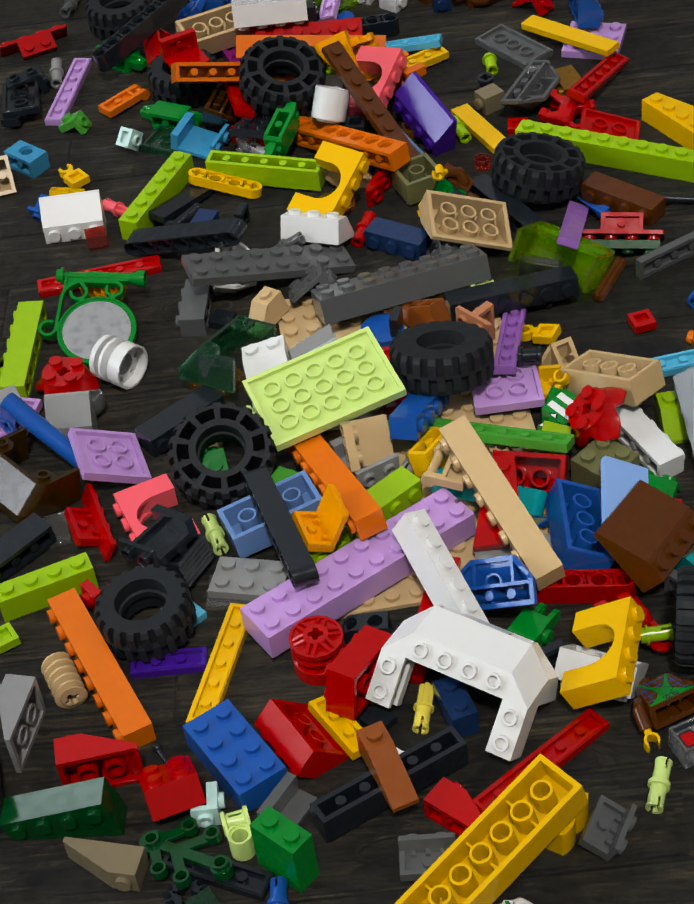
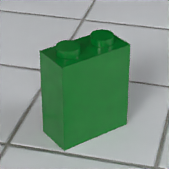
(284, 849)

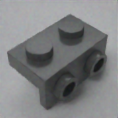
(607, 828)
(420, 852)

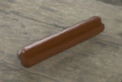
(609, 279)

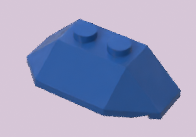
(500, 583)

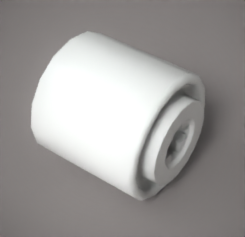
(330, 104)

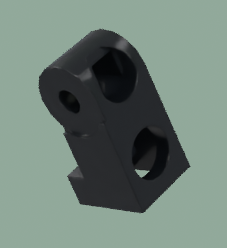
(354, 623)

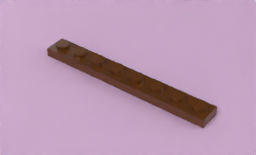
(364, 94)

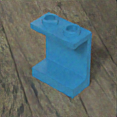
(197, 140)

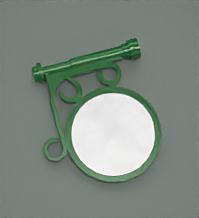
(93, 316)

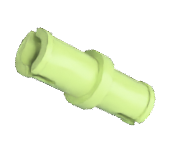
(215, 534)
(659, 785)

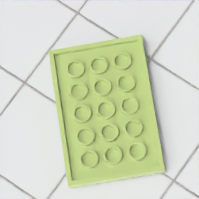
(324, 388)

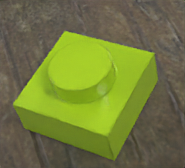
(8, 638)

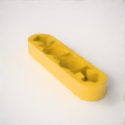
(225, 183)

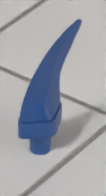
(597, 209)

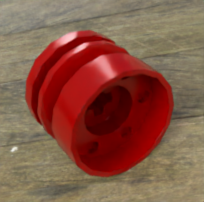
(313, 645)

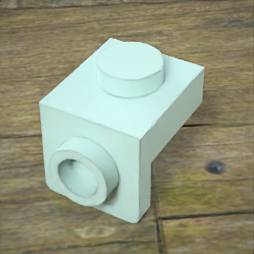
(129, 138)
(209, 813)

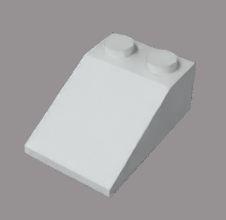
(264, 355)

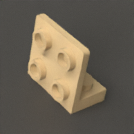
(366, 441)

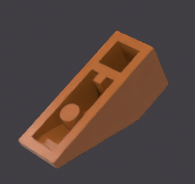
(423, 311)
(386, 766)

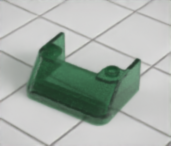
(209, 363)

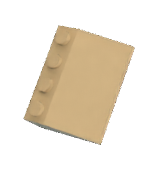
(465, 220)

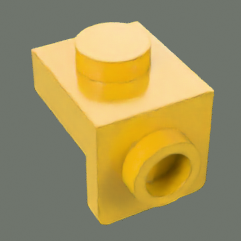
(546, 377)

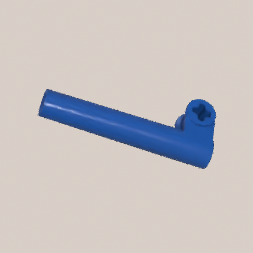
(17, 413)

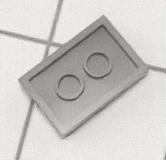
(245, 577)

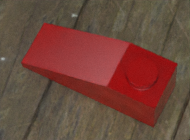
(450, 806)

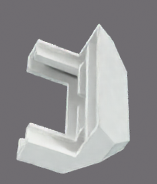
(475, 655)

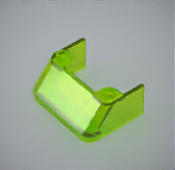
(588, 261)

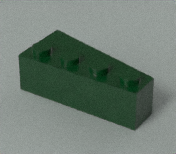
(63, 811)

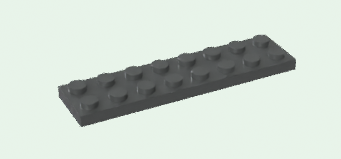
(264, 263)

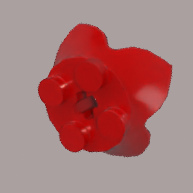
(65, 376)
(595, 415)

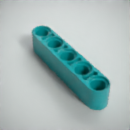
(532, 499)

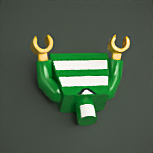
(557, 401)

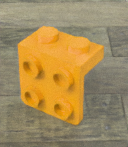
(323, 528)

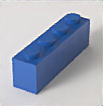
(415, 415)

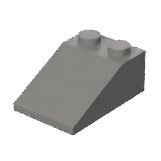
(21, 715)

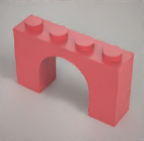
(381, 61)
(136, 503)

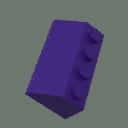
(426, 115)

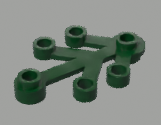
(158, 842)

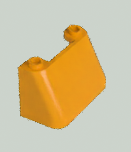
(352, 47)

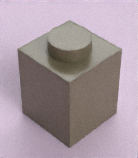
(488, 99)

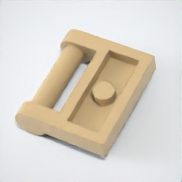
(450, 476)

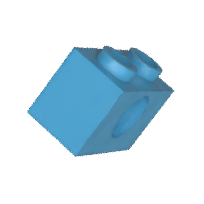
(27, 159)

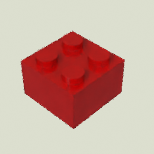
(171, 787)

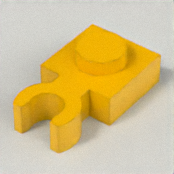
(74, 178)
(63, 190)
(543, 334)

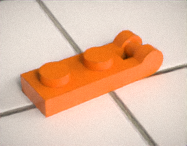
(123, 100)

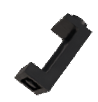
(161, 539)

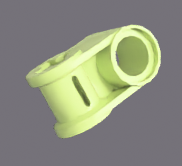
(238, 833)

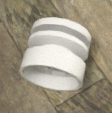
(118, 361)

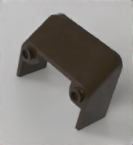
(36, 493)

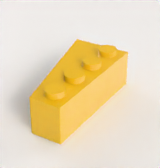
(670, 118)

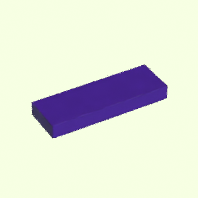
(181, 662)

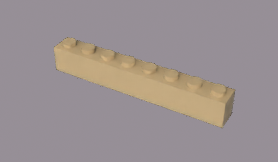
(500, 501)

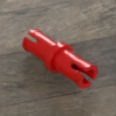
(358, 238)

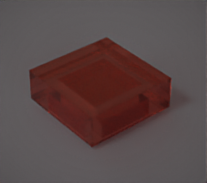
(96, 237)

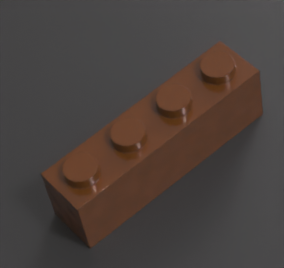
(623, 197)

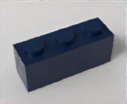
(397, 238)

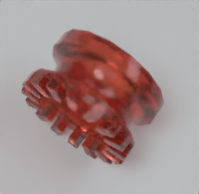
(482, 161)

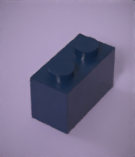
(456, 706)

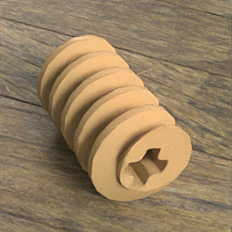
(63, 680)

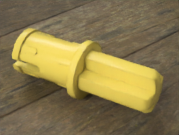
(423, 708)

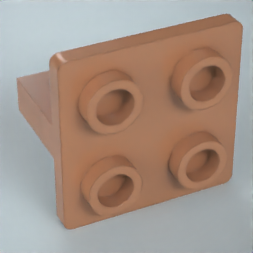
(481, 316)

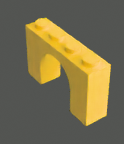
(339, 159)
(614, 672)

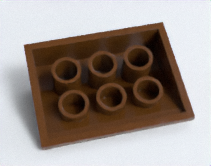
(647, 534)

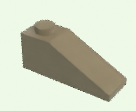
(114, 863)

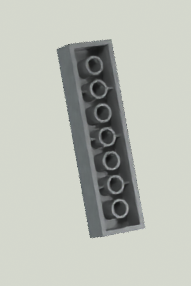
(400, 284)

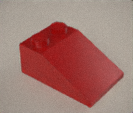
(91, 757)

